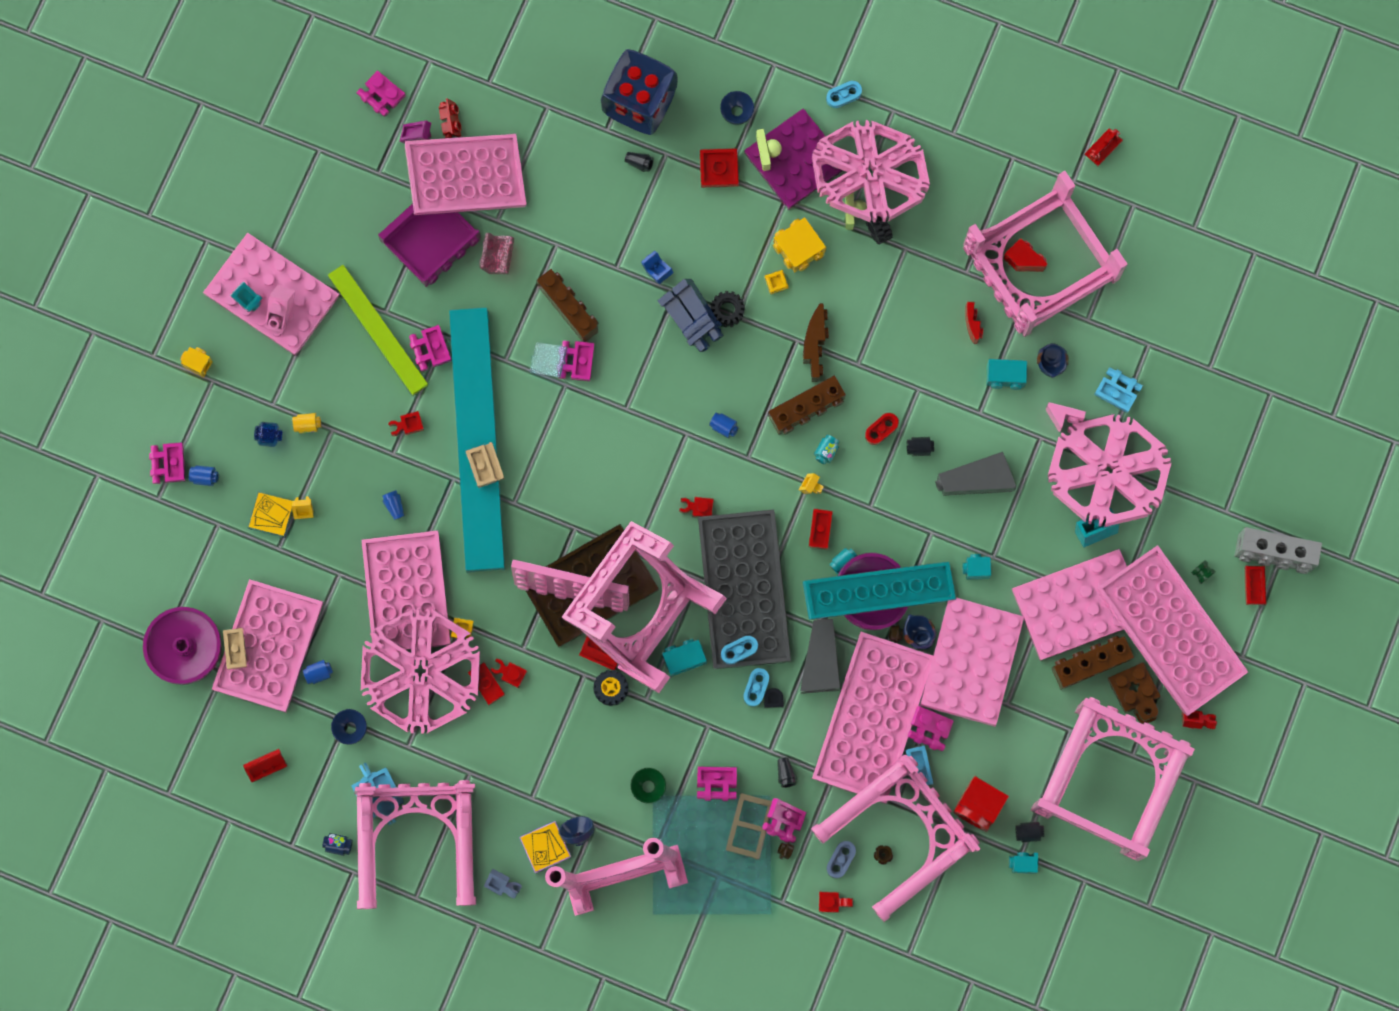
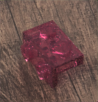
(496, 254)

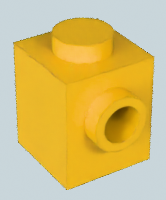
(196, 361)

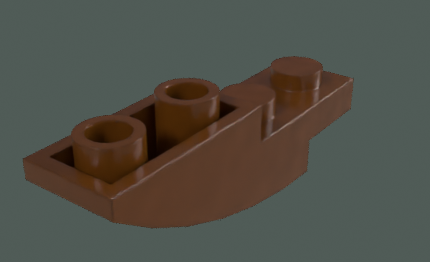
(815, 336)

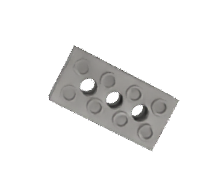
(1287, 546)

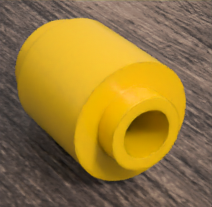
(306, 423)

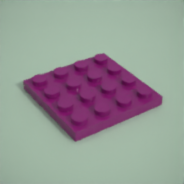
(792, 170)

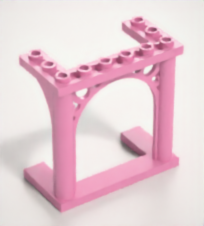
(1025, 317)
(684, 588)
(1176, 751)

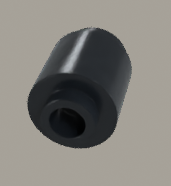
(920, 446)
(1029, 832)

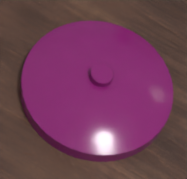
(876, 619)
(182, 645)

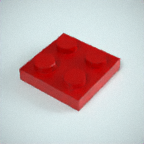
(719, 168)

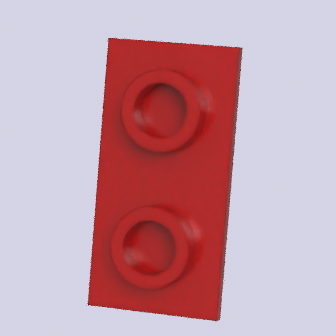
(449, 111)
(1104, 146)

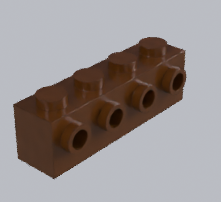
(568, 307)
(806, 405)
(1092, 662)

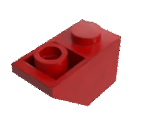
(1024, 258)

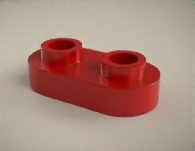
(881, 429)

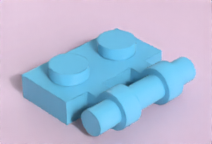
(1116, 394)

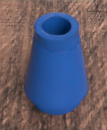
(394, 504)

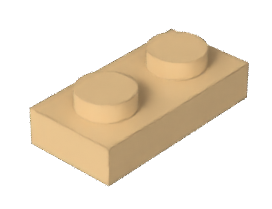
(235, 648)

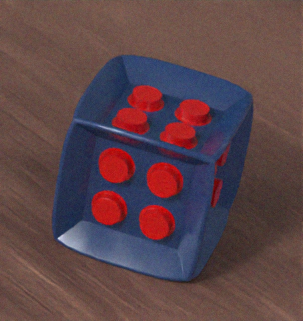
(639, 91)

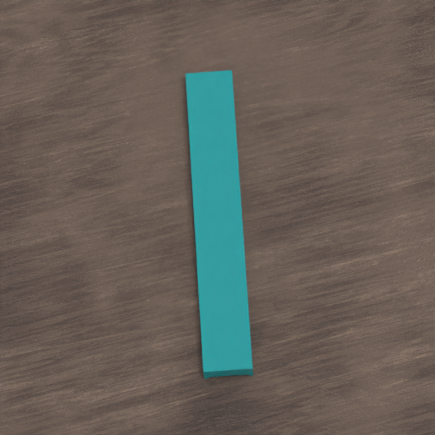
(476, 428)

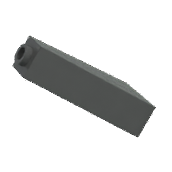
(978, 477)
(821, 660)

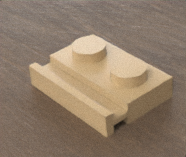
(485, 465)

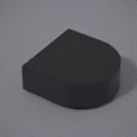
(773, 698)

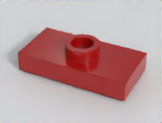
(1255, 585)
(488, 685)
(265, 765)

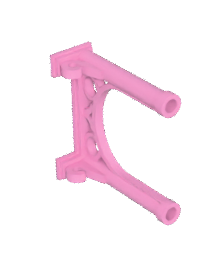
(462, 832)
(656, 858)
(930, 869)

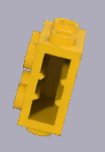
(799, 245)

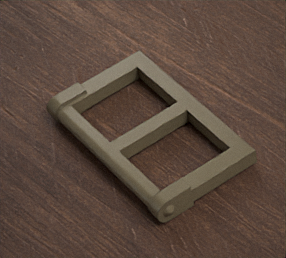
(756, 855)

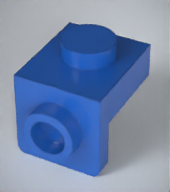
(656, 267)

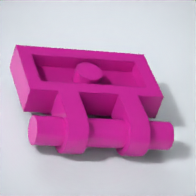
(384, 89)
(435, 345)
(582, 361)
(173, 463)
(931, 722)
(716, 778)
(786, 814)

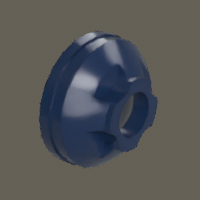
(737, 99)
(342, 719)
(576, 830)

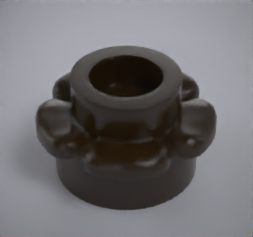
(895, 633)
(785, 850)
(888, 854)

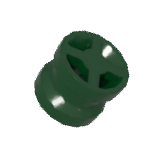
(1203, 572)

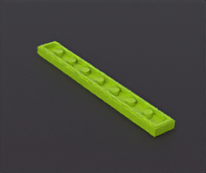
(378, 330)

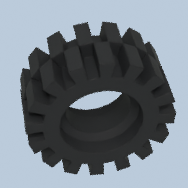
(879, 230)
(728, 298)

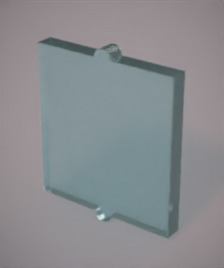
(548, 359)

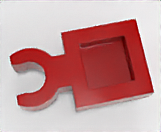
(409, 423)
(700, 506)
(511, 674)
(1198, 720)

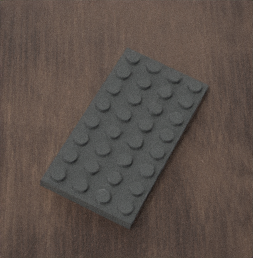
(745, 567)

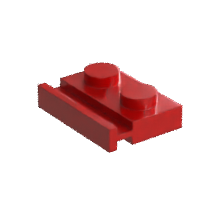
(594, 653)

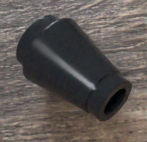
(640, 161)
(786, 774)

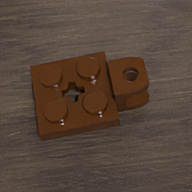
(1137, 701)

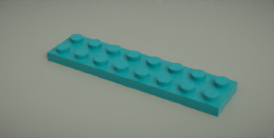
(878, 590)

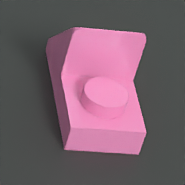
(1059, 413)

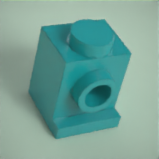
(1024, 863)

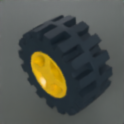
(610, 681)

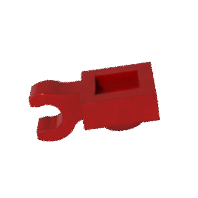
(831, 902)

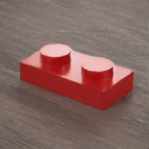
(820, 529)

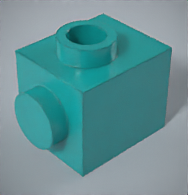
(977, 567)

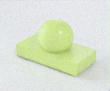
(771, 148)
(859, 204)

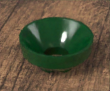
(640, 778)

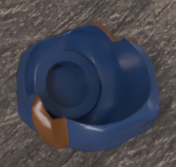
(1052, 360)
(919, 631)

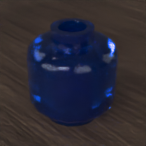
(267, 434)

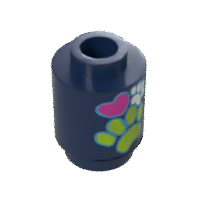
(337, 844)

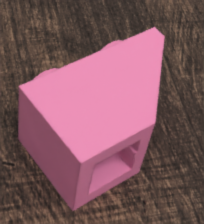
(279, 308)

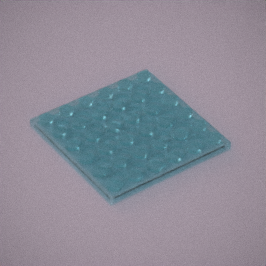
(717, 878)

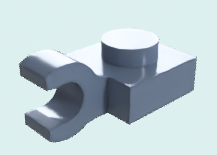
(500, 883)

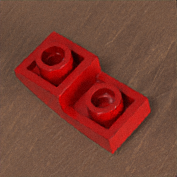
(973, 327)

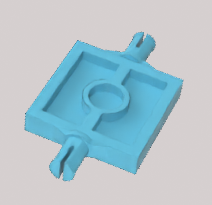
(379, 778)

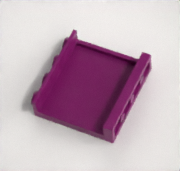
(429, 242)

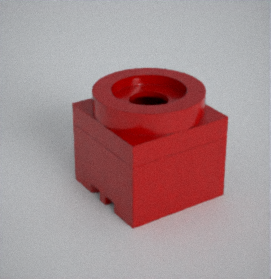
(980, 804)

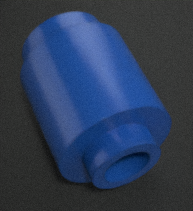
(724, 425)
(203, 475)
(317, 672)

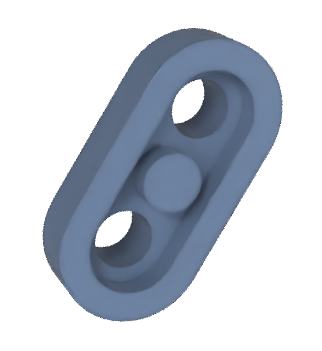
(840, 859)

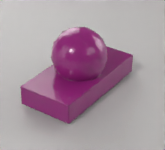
(415, 131)

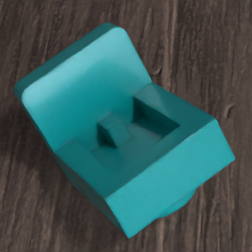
(246, 297)

